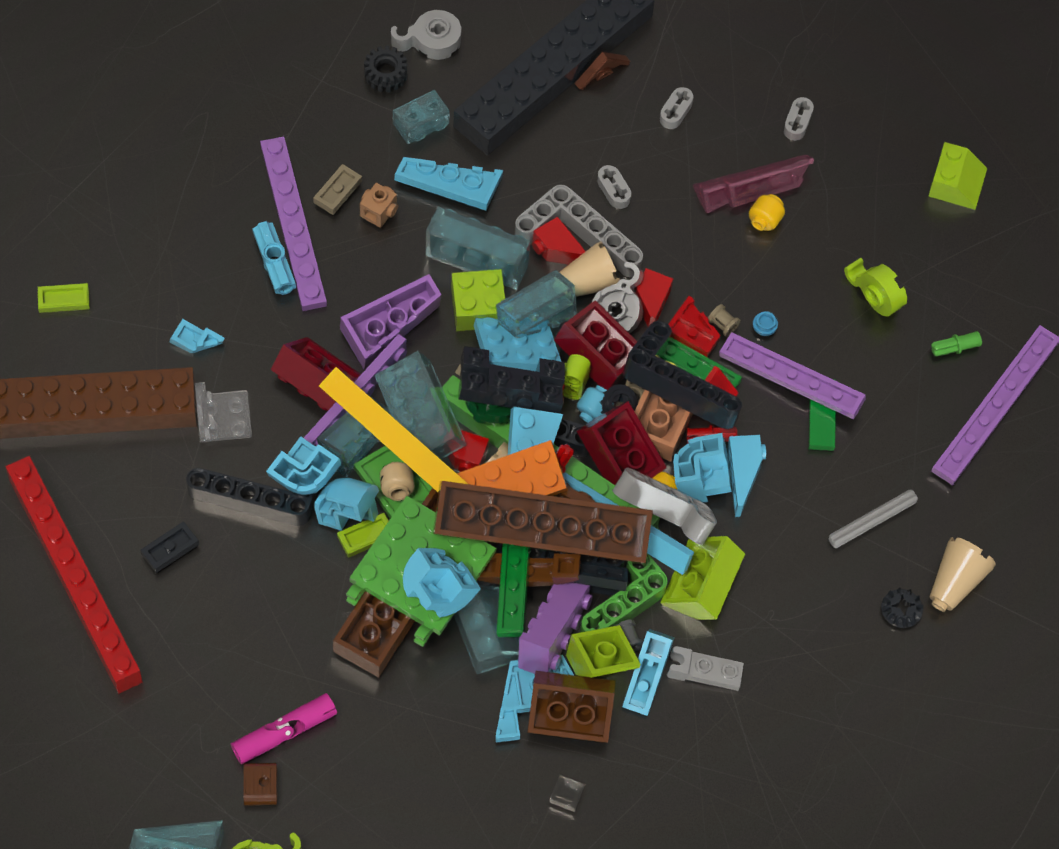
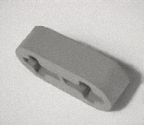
(680, 110)
(803, 119)
(609, 189)

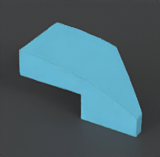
(193, 338)

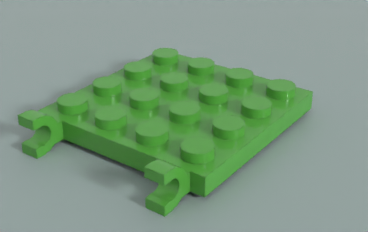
(384, 564)

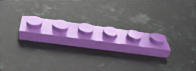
(792, 375)
(366, 381)

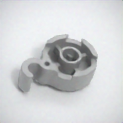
(433, 34)
(624, 294)

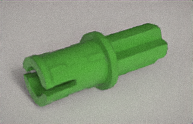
(956, 344)

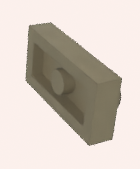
(337, 189)

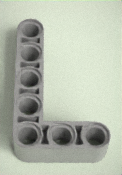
(582, 226)

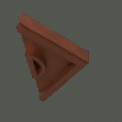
(601, 68)

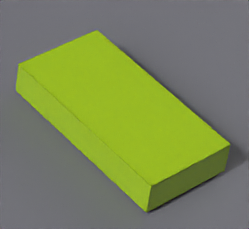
(63, 298)
(362, 535)

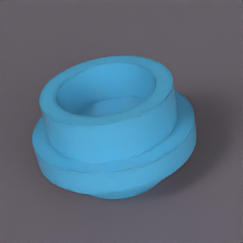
(765, 323)

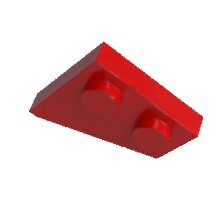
(693, 328)

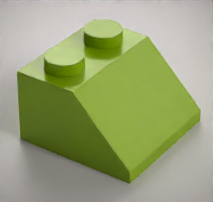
(958, 177)
(601, 652)

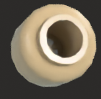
(397, 481)

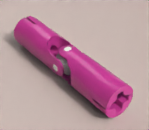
(275, 733)

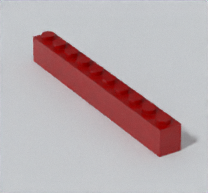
(74, 575)

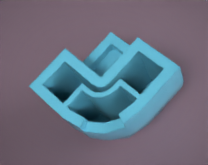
(304, 467)
(703, 467)
(344, 500)
(438, 581)

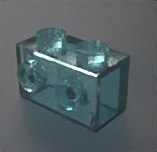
(421, 117)

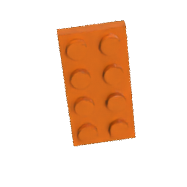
(528, 471)

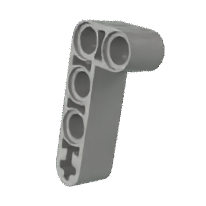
(667, 503)

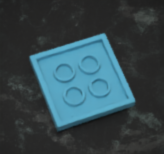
(513, 352)

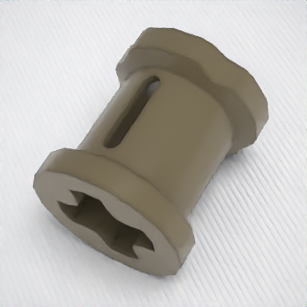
(724, 320)

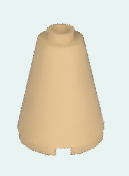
(591, 271)
(959, 573)

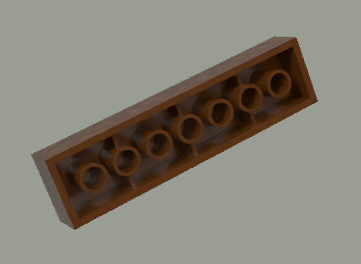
(97, 403)
(542, 521)
(374, 627)

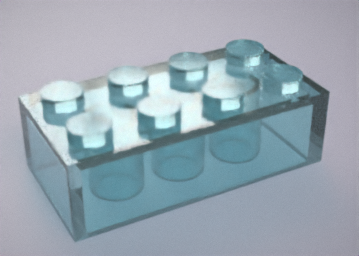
(476, 246)
(420, 404)

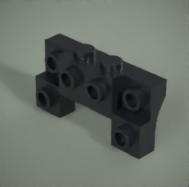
(511, 386)

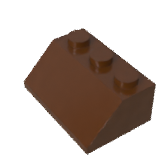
(571, 706)

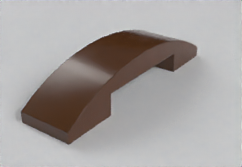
(542, 571)

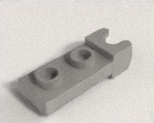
(705, 669)

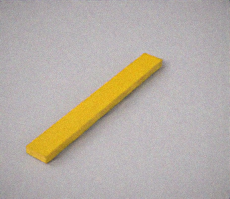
(388, 430)

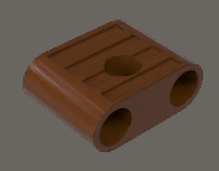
(260, 784)

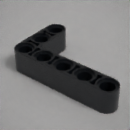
(676, 385)
(258, 504)

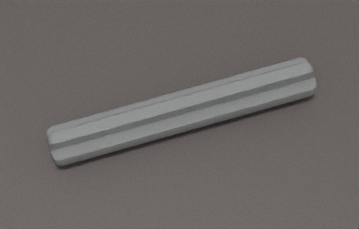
(872, 518)

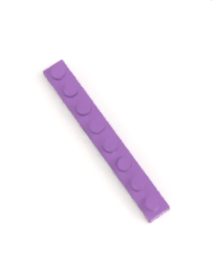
(293, 224)
(995, 405)

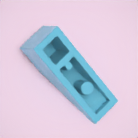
(745, 460)
(647, 677)

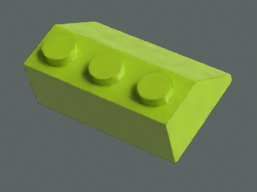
(707, 580)

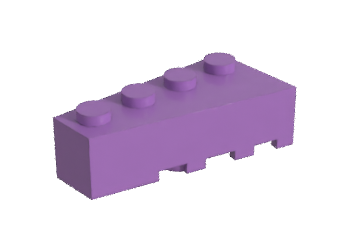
(379, 322)
(553, 627)

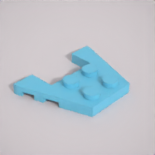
(518, 699)

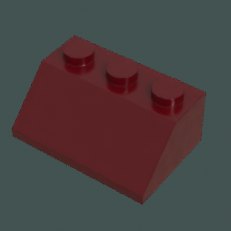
(600, 340)
(306, 366)
(620, 442)

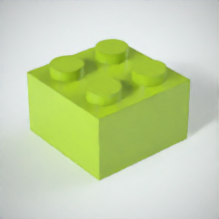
(476, 296)

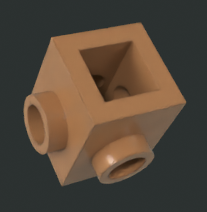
(378, 204)

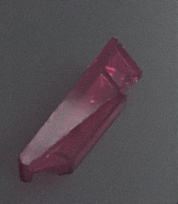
(752, 183)

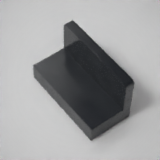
(603, 578)

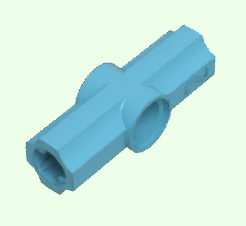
(277, 268)

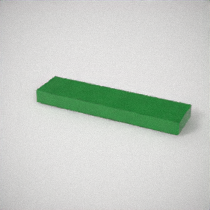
(694, 362)
(513, 591)

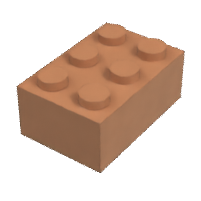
(663, 423)

